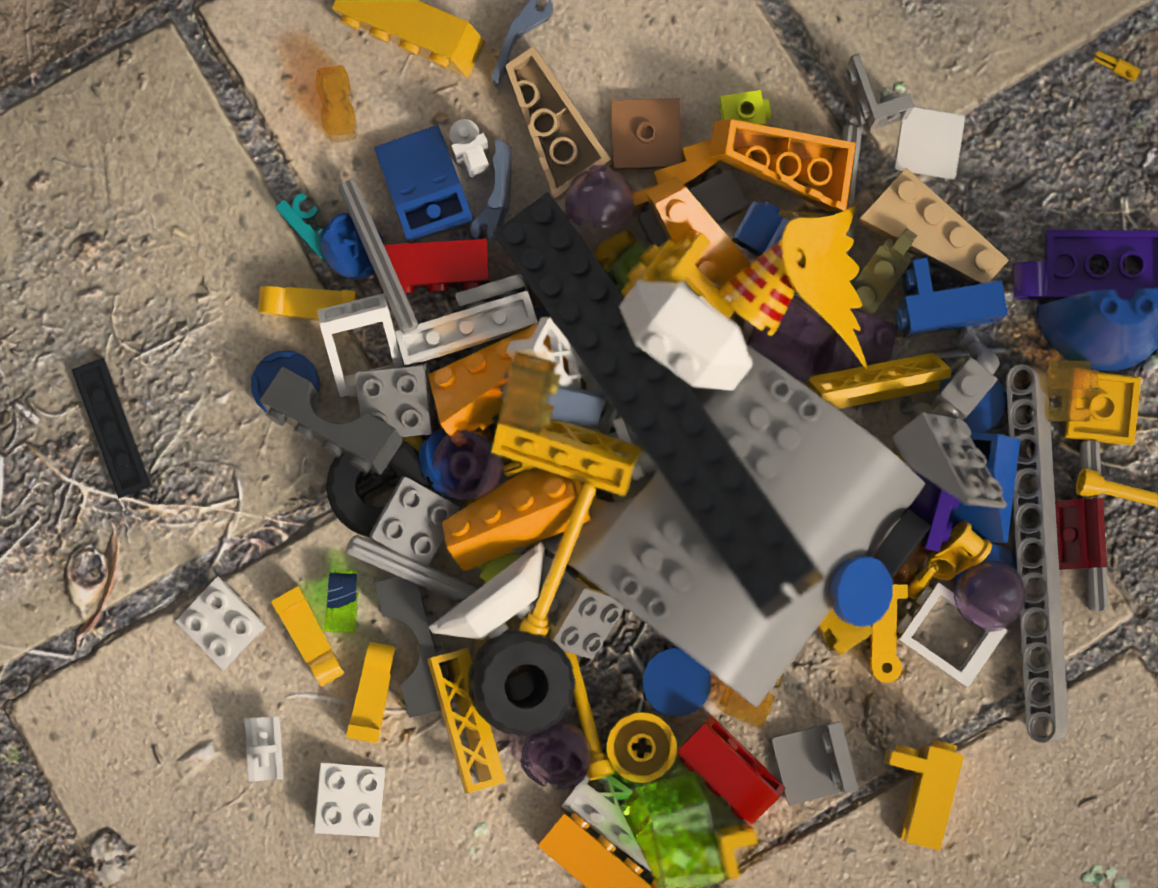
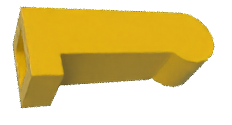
(300, 302)
(308, 635)
(883, 642)
(372, 693)

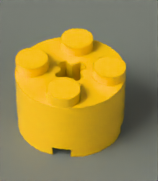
(654, 762)

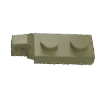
(883, 271)

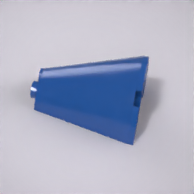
(1103, 328)

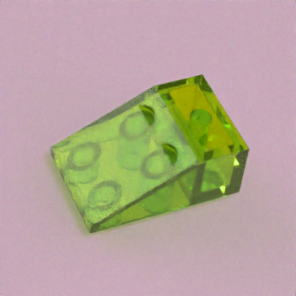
(675, 832)

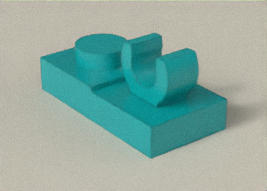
(295, 218)

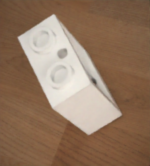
(350, 316)
(975, 660)

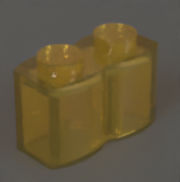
(337, 111)
(529, 392)

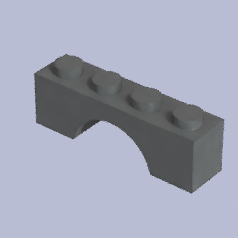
(364, 440)
(404, 602)

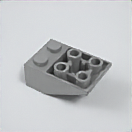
(947, 456)

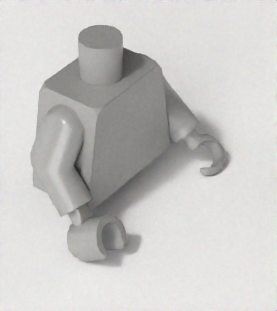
(965, 386)

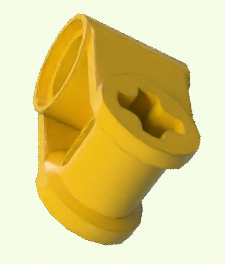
(960, 552)

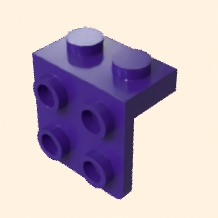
(934, 507)

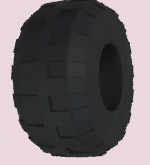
(343, 488)
(546, 702)

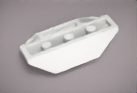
(686, 334)
(496, 601)

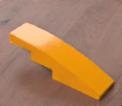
(695, 165)

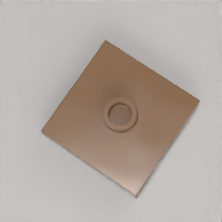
(646, 133)

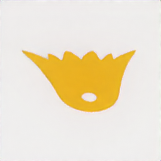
(827, 271)

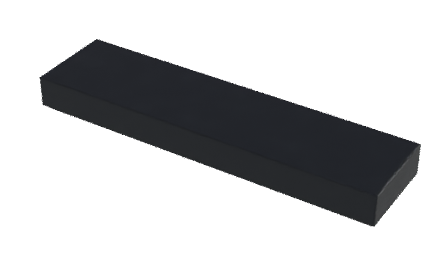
(111, 428)

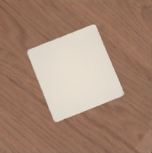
(930, 143)

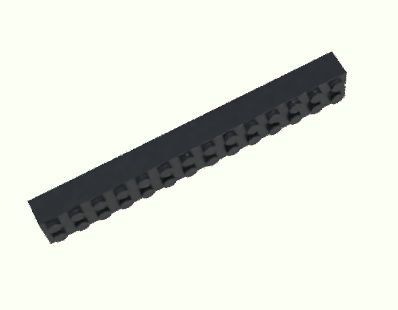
(659, 409)

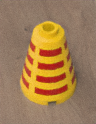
(763, 289)

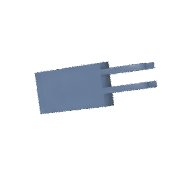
(526, 21)
(499, 201)
(574, 405)

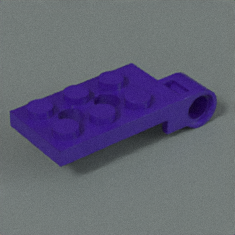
(1067, 268)

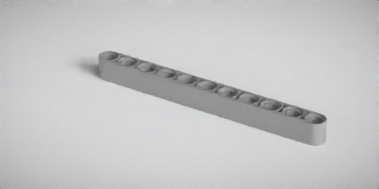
(1047, 567)

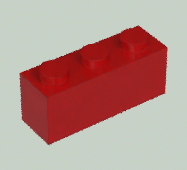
(440, 264)
(730, 770)

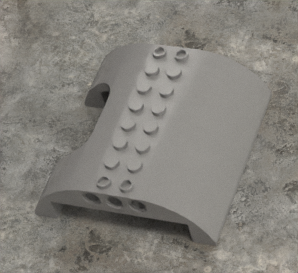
(823, 477)

